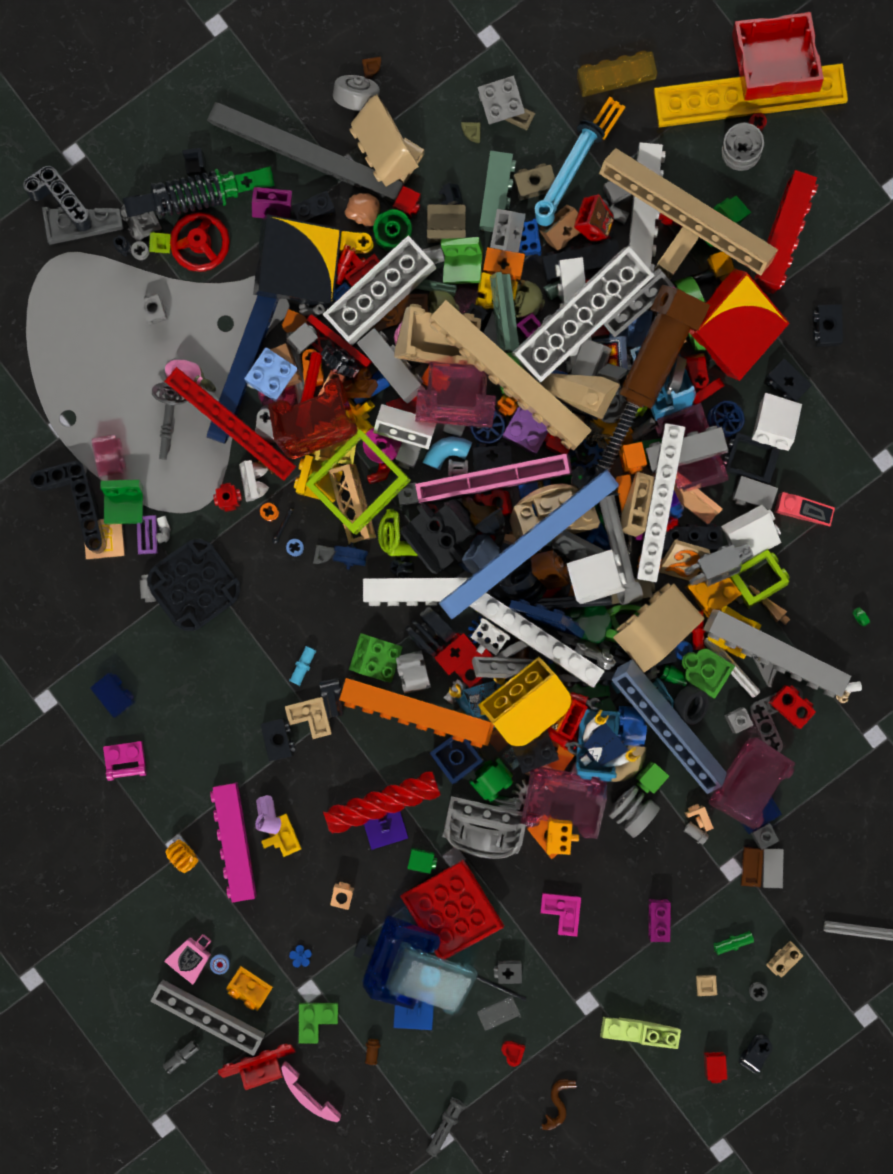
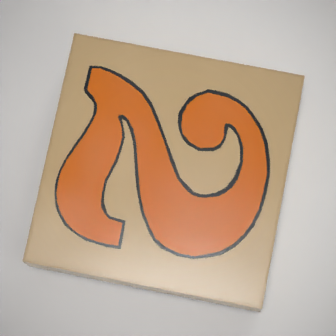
(680, 557)

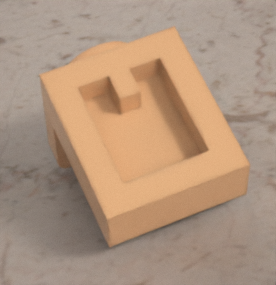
(703, 819)

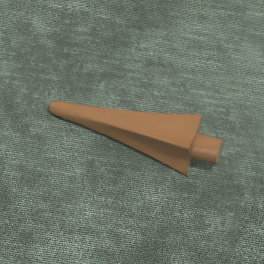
(776, 611)

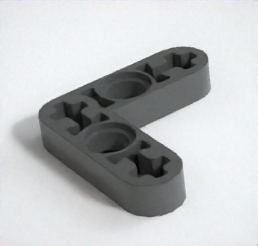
(768, 710)

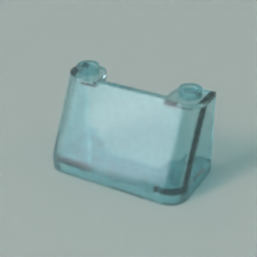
(430, 979)

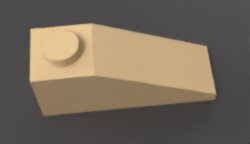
(637, 505)

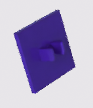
(385, 830)

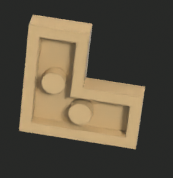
(313, 712)

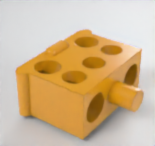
(554, 835)

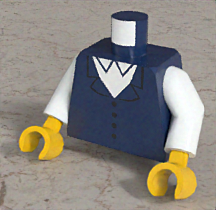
(604, 745)

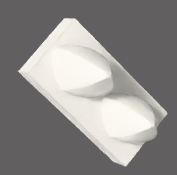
(250, 472)

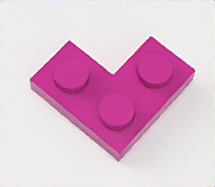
(566, 907)

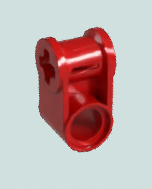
(696, 369)

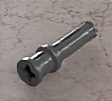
(450, 1118)

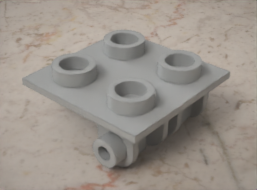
(501, 100)

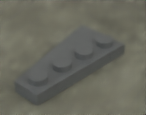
(61, 229)

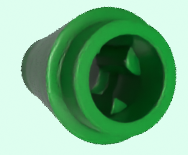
(671, 674)

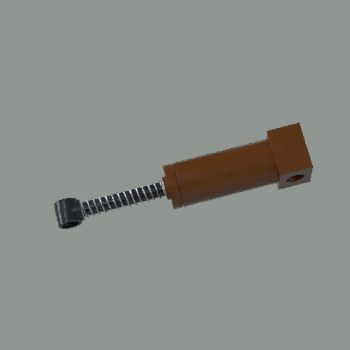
(675, 317)

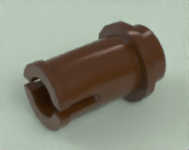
(372, 1051)

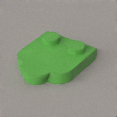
(706, 671)

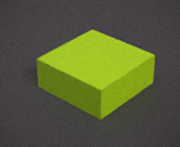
(159, 243)

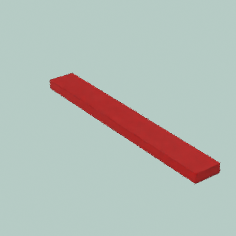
(230, 423)

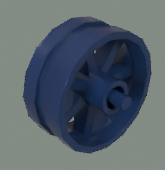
(735, 416)
(487, 440)
(350, 555)

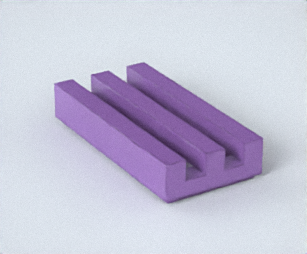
(147, 535)

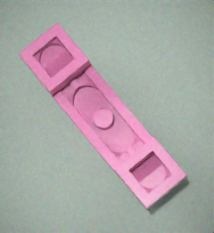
(326, 1111)

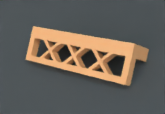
(356, 497)
(698, 503)

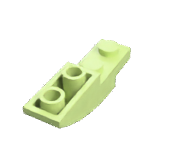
(640, 1031)

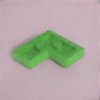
(311, 1016)

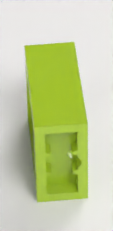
(746, 596)

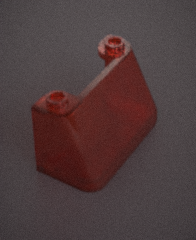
(314, 422)

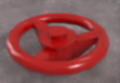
(199, 241)

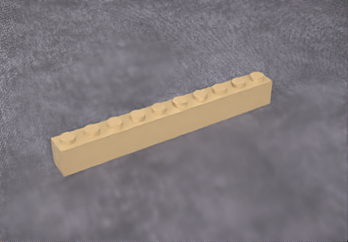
(688, 211)
(509, 375)

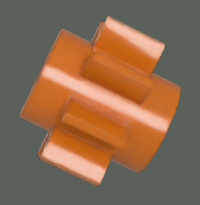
(507, 405)

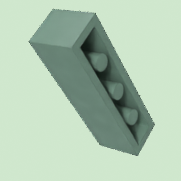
(496, 188)

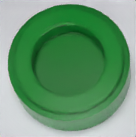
(861, 616)

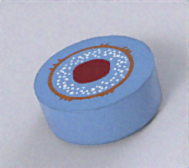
(220, 964)

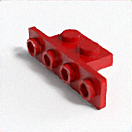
(258, 1069)

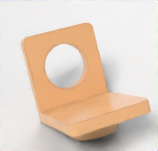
(342, 888)

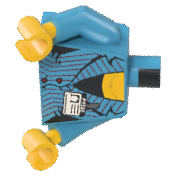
(474, 696)

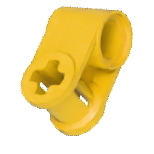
(355, 240)

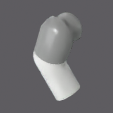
(165, 530)

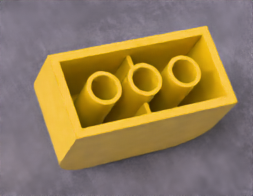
(527, 704)

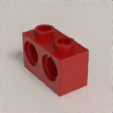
(490, 500)
(468, 665)
(789, 710)

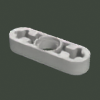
(676, 375)

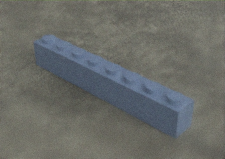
(669, 726)

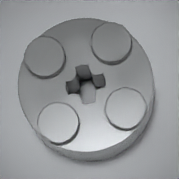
(413, 672)

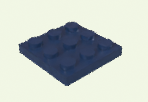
(543, 617)

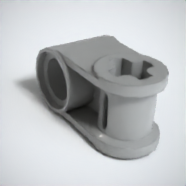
(264, 426)

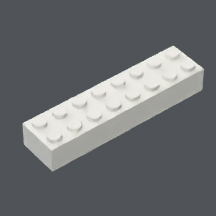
(582, 314)

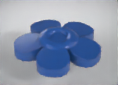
(300, 956)

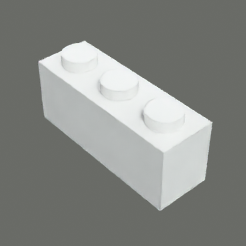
(403, 427)

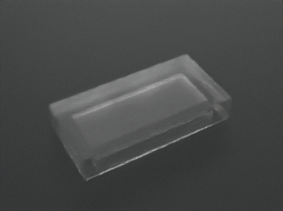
(498, 1013)

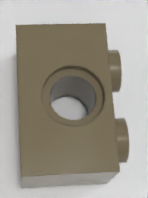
(526, 189)

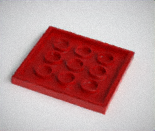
(453, 908)

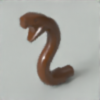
(559, 1085)

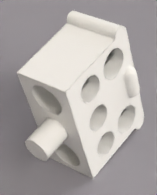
(491, 631)

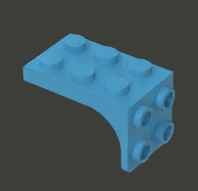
(594, 769)

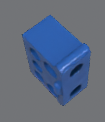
(532, 239)

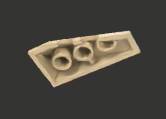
(582, 392)

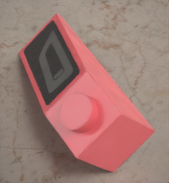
(804, 509)

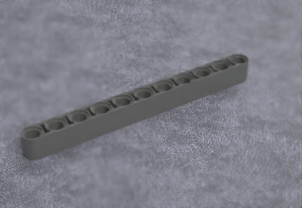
(302, 151)

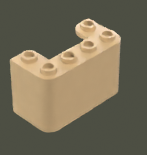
(658, 627)

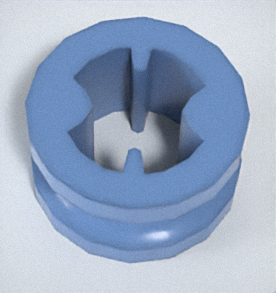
(294, 541)

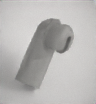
(315, 311)

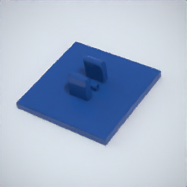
(418, 1018)

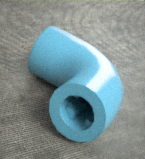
(446, 447)

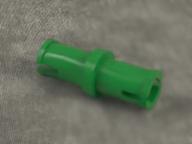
(733, 943)

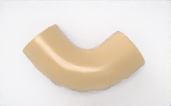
(630, 768)

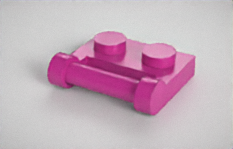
(124, 754)

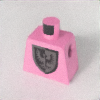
(190, 958)

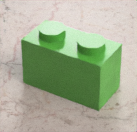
(651, 778)

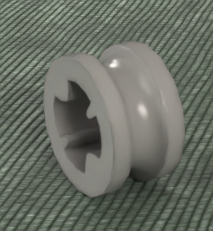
(135, 246)

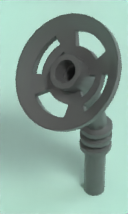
(169, 400)

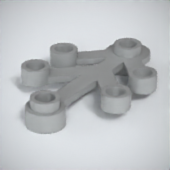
(590, 649)

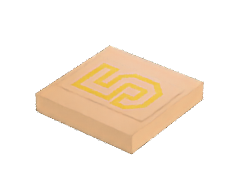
(114, 541)

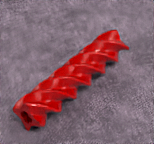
(378, 804)

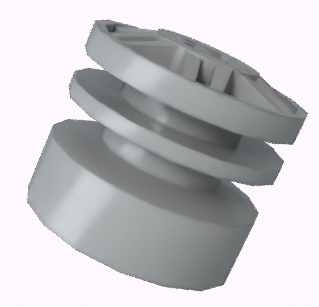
(741, 136)
(636, 813)

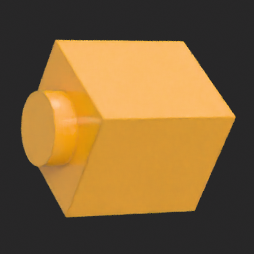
(721, 265)

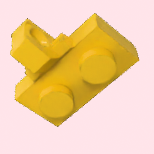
(361, 415)
(285, 838)

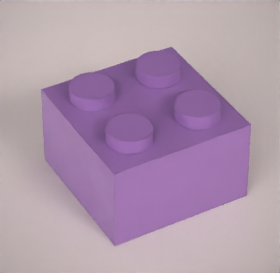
(525, 432)

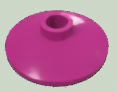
(391, 449)

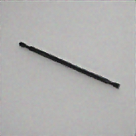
(500, 988)

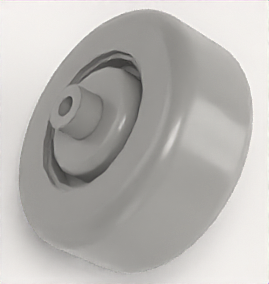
(354, 91)

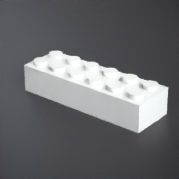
(380, 290)

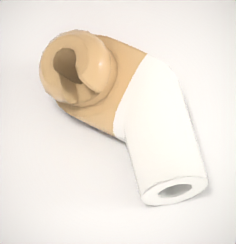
(851, 687)

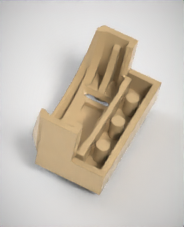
(546, 501)

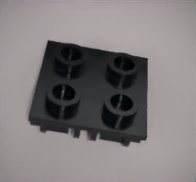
(536, 753)

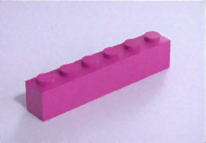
(234, 842)

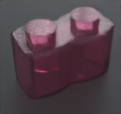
(108, 455)

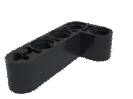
(64, 199)

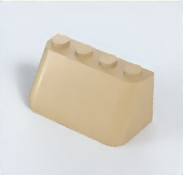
(382, 142)

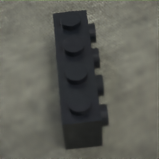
(706, 537)

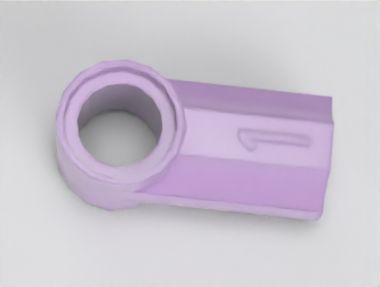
(267, 818)

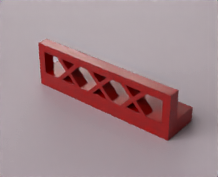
(337, 340)

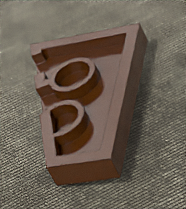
(396, 315)

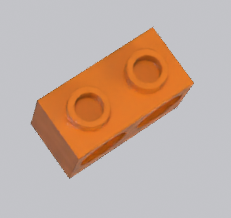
(632, 458)

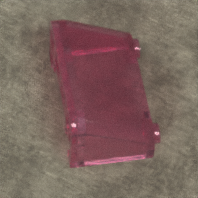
(698, 473)
(751, 782)
(564, 797)

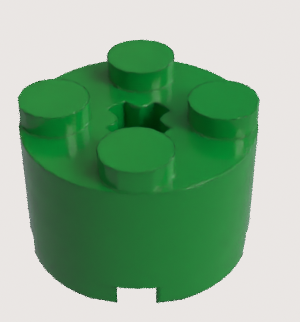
(387, 221)
(491, 779)

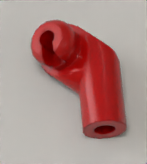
(381, 474)

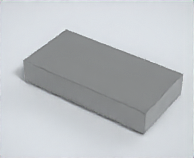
(772, 868)

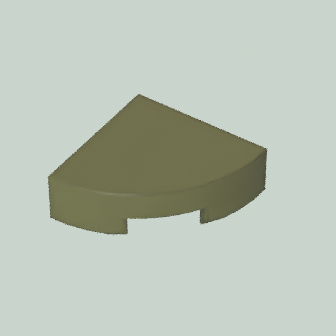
(471, 131)

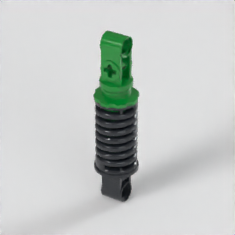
(196, 191)

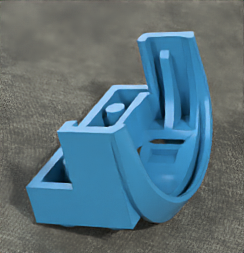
(669, 404)

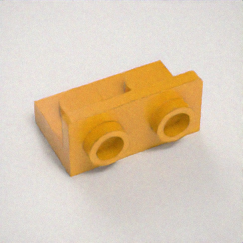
(248, 988)

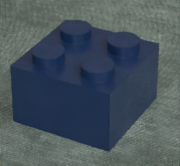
(457, 758)

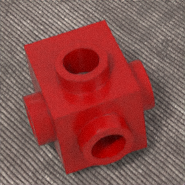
(232, 502)

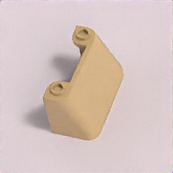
(423, 344)

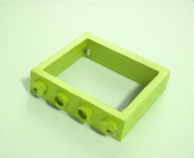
(379, 503)

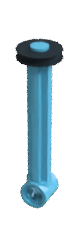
(589, 133)

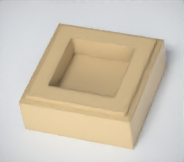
(706, 985)

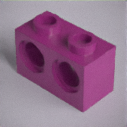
(659, 920)

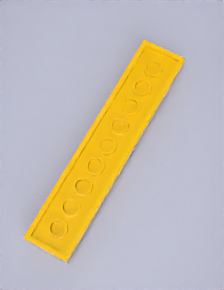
(725, 99)

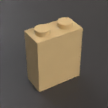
(677, 252)

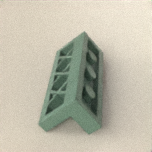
(504, 312)

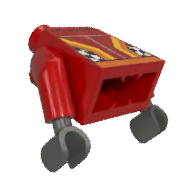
(567, 725)

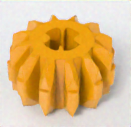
(181, 856)

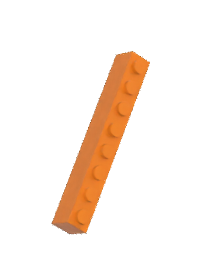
(416, 711)

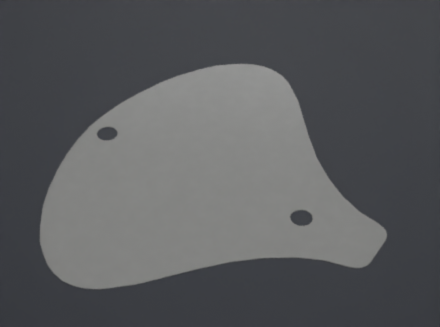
(103, 358)

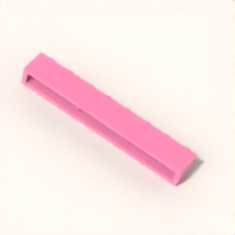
(494, 478)

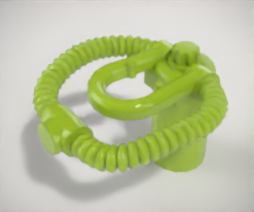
(394, 546)

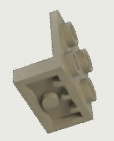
(445, 222)

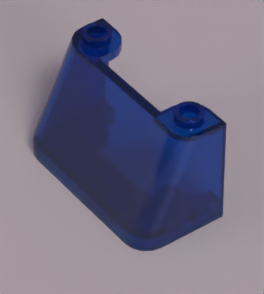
(385, 953)

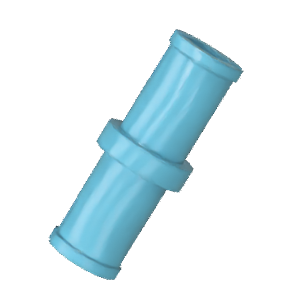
(302, 665)

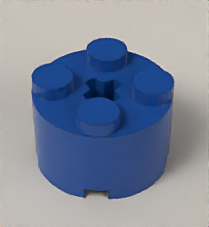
(631, 727)

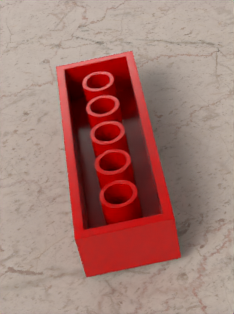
(786, 228)

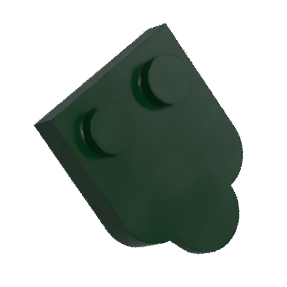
(592, 620)

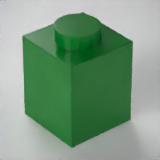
(422, 860)

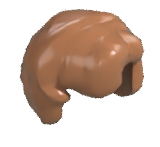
(363, 209)

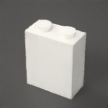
(776, 421)
(753, 529)
(596, 576)

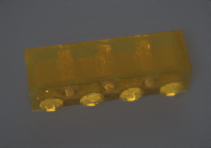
(617, 73)

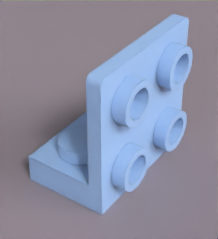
(270, 374)

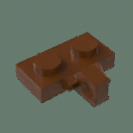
(361, 386)

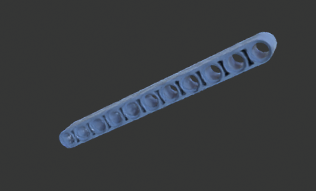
(529, 544)

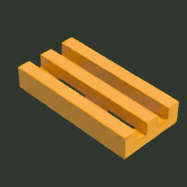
(615, 104)

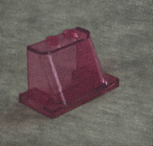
(455, 396)

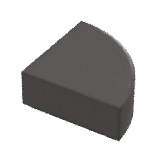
(323, 554)

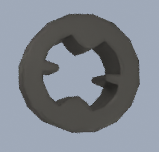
(758, 997)

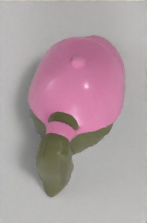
(193, 371)

